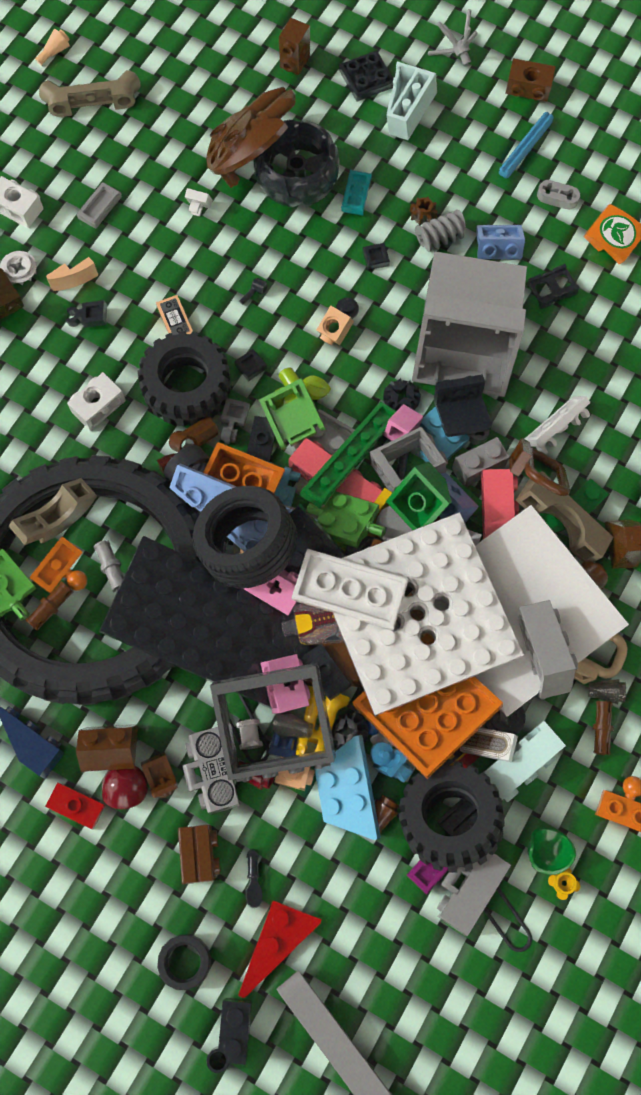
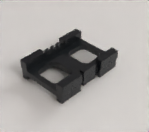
(556, 292)

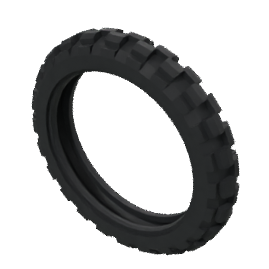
(107, 478)

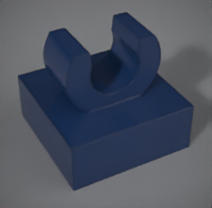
(282, 746)

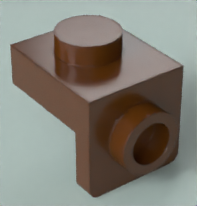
(159, 775)

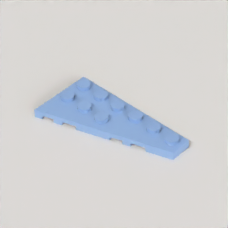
(200, 489)

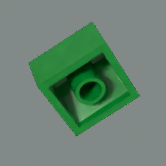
(420, 496)

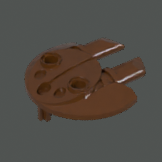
(248, 133)

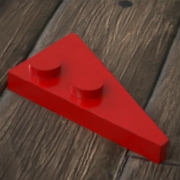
(279, 937)

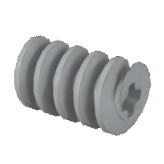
(441, 229)

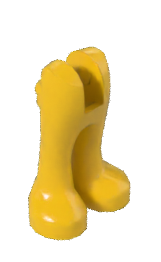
(311, 715)

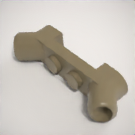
(63, 99)

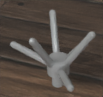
(460, 47)

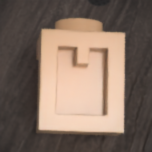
(296, 780)

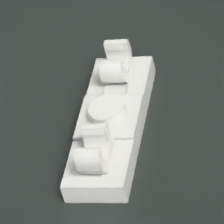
(559, 422)

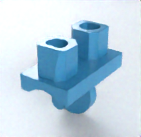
(390, 761)

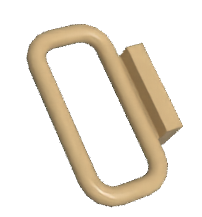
(589, 670)

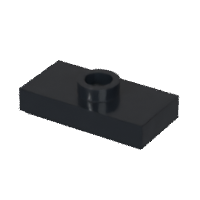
(261, 439)
(331, 676)

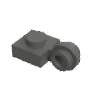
(233, 414)

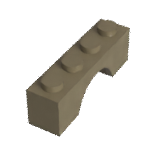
(586, 536)

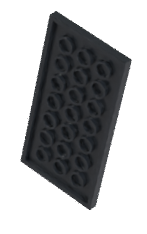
(195, 622)

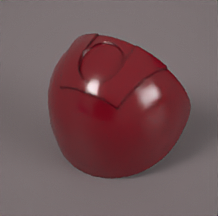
(124, 788)

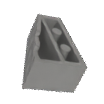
(548, 648)

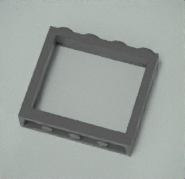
(270, 768)

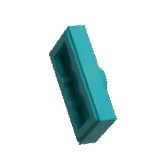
(356, 192)

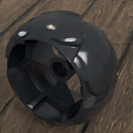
(295, 186)

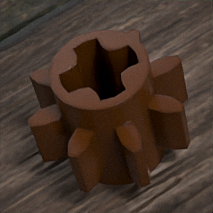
(423, 210)

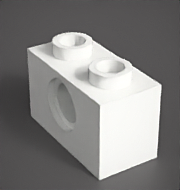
(19, 203)
(94, 413)

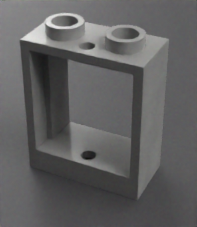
(417, 438)

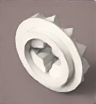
(14, 260)

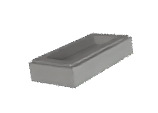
(99, 205)

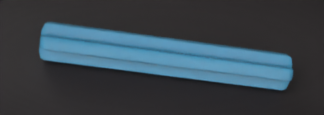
(526, 145)

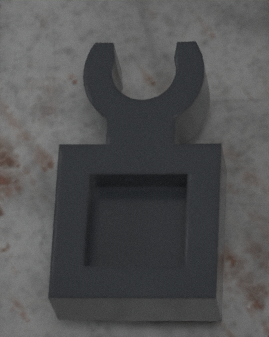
(90, 315)

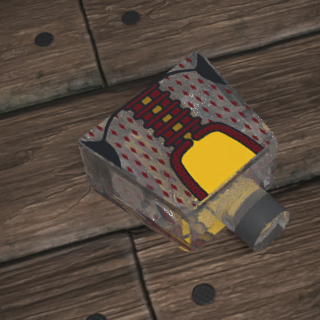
(313, 626)

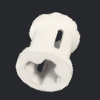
(249, 734)

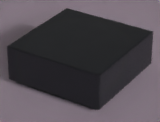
(376, 256)
(250, 365)

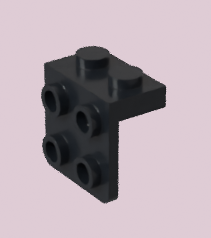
(462, 405)

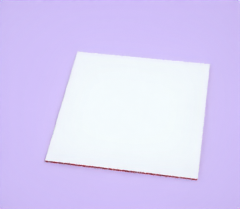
(530, 567)

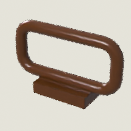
(523, 458)

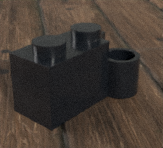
(233, 1033)

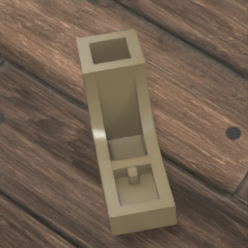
(57, 515)

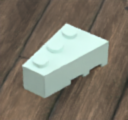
(409, 99)

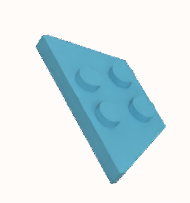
(347, 791)

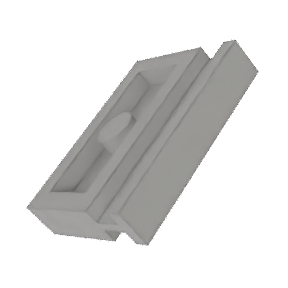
(334, 434)

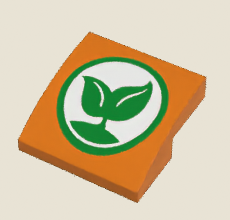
(615, 233)

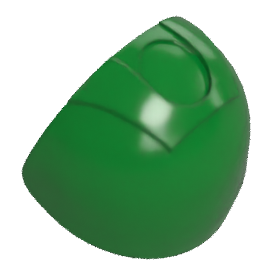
(550, 851)

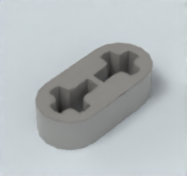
(558, 194)

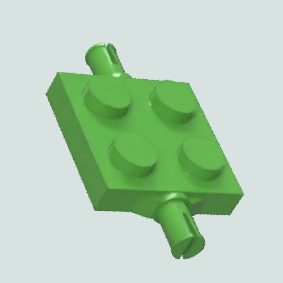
(348, 518)
(13, 587)

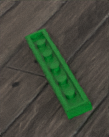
(348, 456)

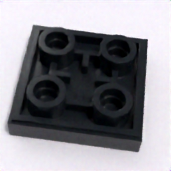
(366, 75)

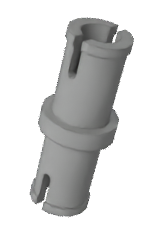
(110, 565)

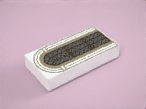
(491, 744)

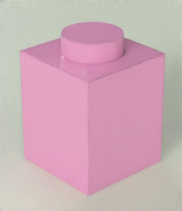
(402, 422)

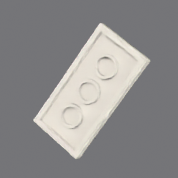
(350, 589)

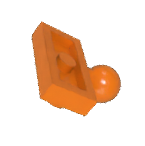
(58, 565)
(622, 809)

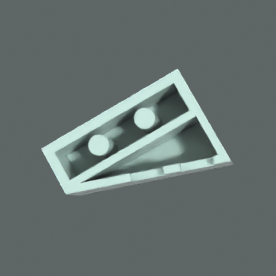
(530, 754)

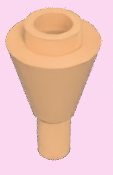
(56, 43)

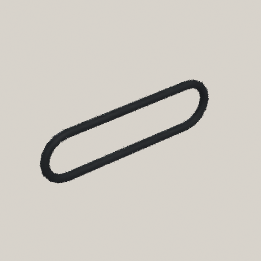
(259, 731)
(517, 917)

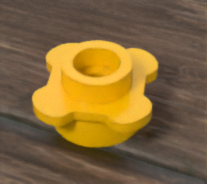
(571, 886)

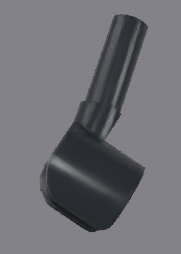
(258, 285)

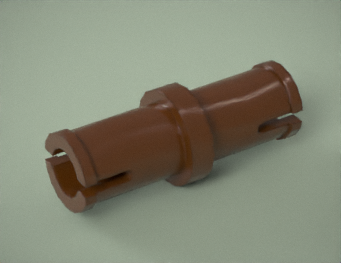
(49, 606)
(603, 728)

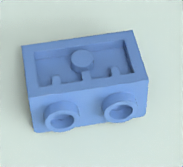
(500, 241)

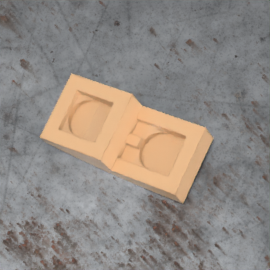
(66, 278)

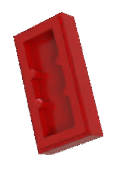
(75, 806)

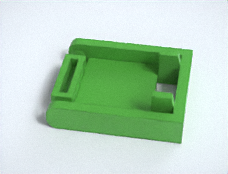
(295, 419)

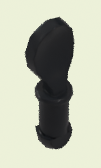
(253, 892)

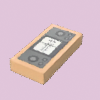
(174, 315)

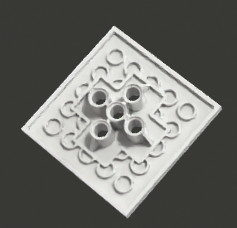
(467, 636)

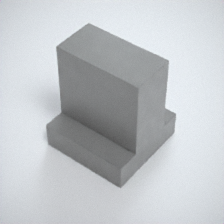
(471, 321)

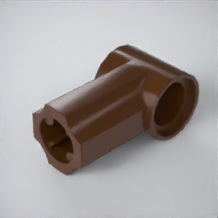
(194, 435)

